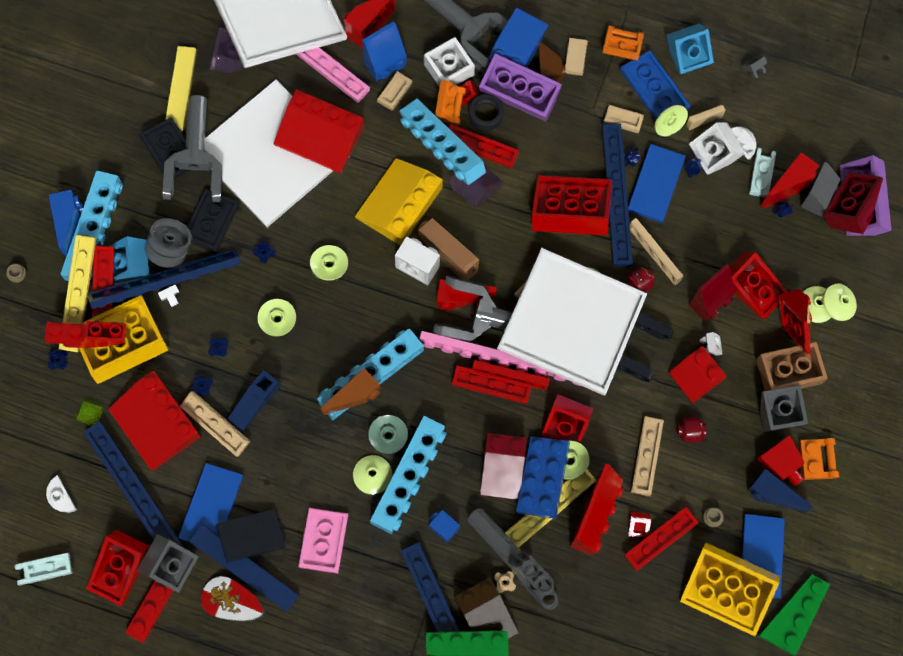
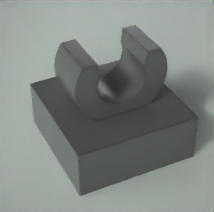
(754, 64)

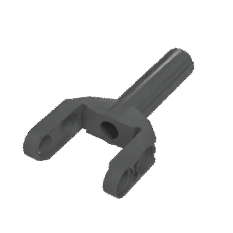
(470, 28)
(194, 155)
(485, 315)
(519, 561)

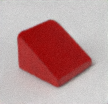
(470, 93)
(639, 524)

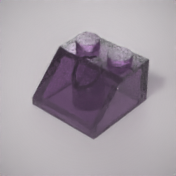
(225, 55)
(479, 190)

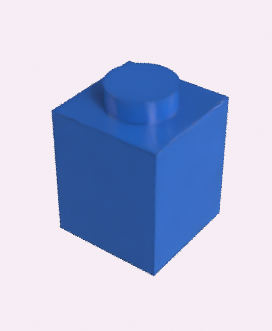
(443, 525)

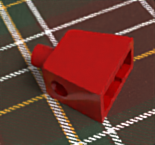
(783, 461)

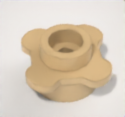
(504, 587)

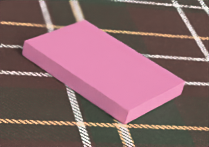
(323, 540)

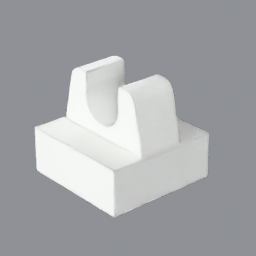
(169, 294)
(713, 343)

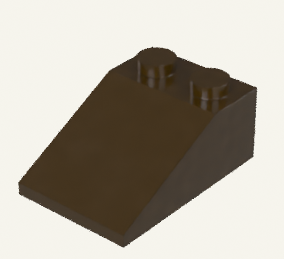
(485, 609)

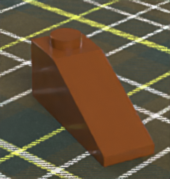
(355, 392)

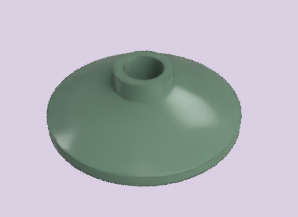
(384, 425)

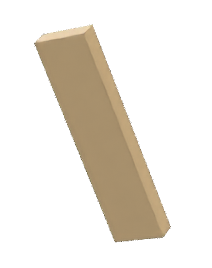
(655, 252)
(214, 423)
(647, 456)

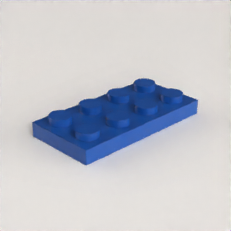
(543, 477)

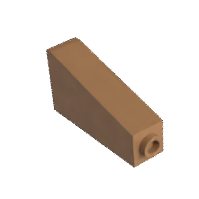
(451, 251)

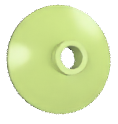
(671, 120)
(329, 255)
(834, 304)
(273, 309)
(817, 311)
(581, 460)
(374, 484)

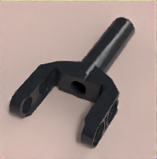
(653, 328)

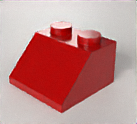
(697, 374)
(567, 420)

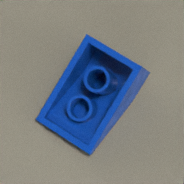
(520, 38)
(384, 52)
(66, 214)

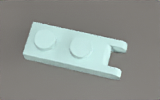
(762, 174)
(45, 568)

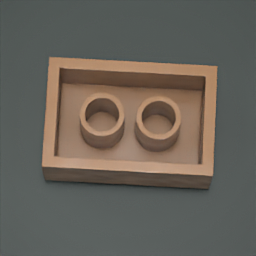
(791, 368)

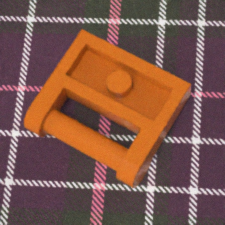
(620, 45)
(447, 95)
(811, 453)

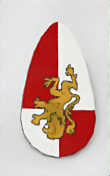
(230, 600)

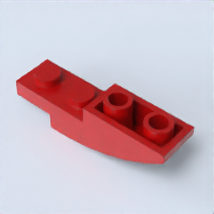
(85, 335)

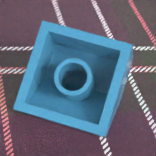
(690, 48)
(129, 260)

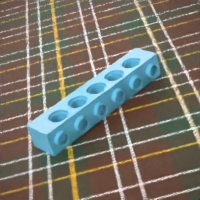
(442, 142)
(101, 183)
(382, 372)
(426, 428)

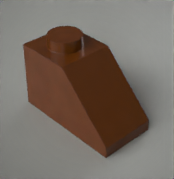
(550, 63)

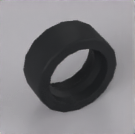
(490, 100)

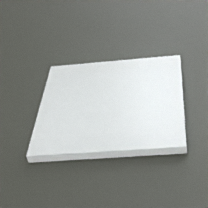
(279, 27)
(255, 169)
(572, 321)

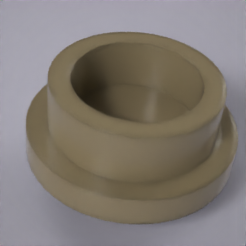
(16, 273)
(713, 517)

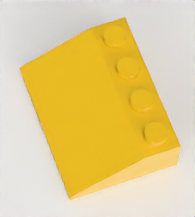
(400, 200)
(141, 343)
(730, 589)

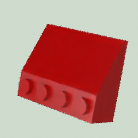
(319, 131)
(572, 205)
(153, 421)
(597, 511)

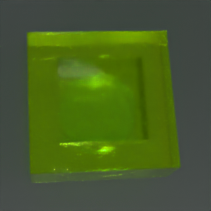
(89, 413)

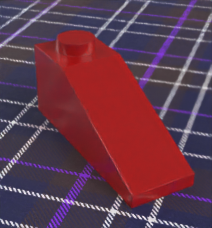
(452, 299)

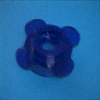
(632, 158)
(693, 167)
(784, 210)
(264, 246)
(222, 351)
(53, 355)
(205, 390)

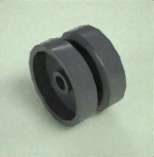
(168, 242)

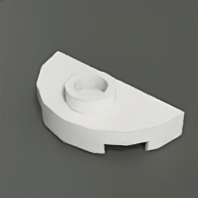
(746, 140)
(58, 496)

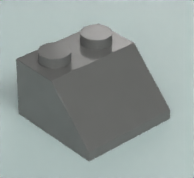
(821, 190)
(782, 408)
(167, 563)

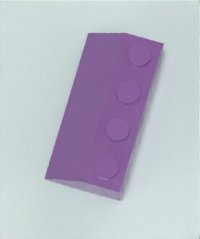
(520, 87)
(881, 217)

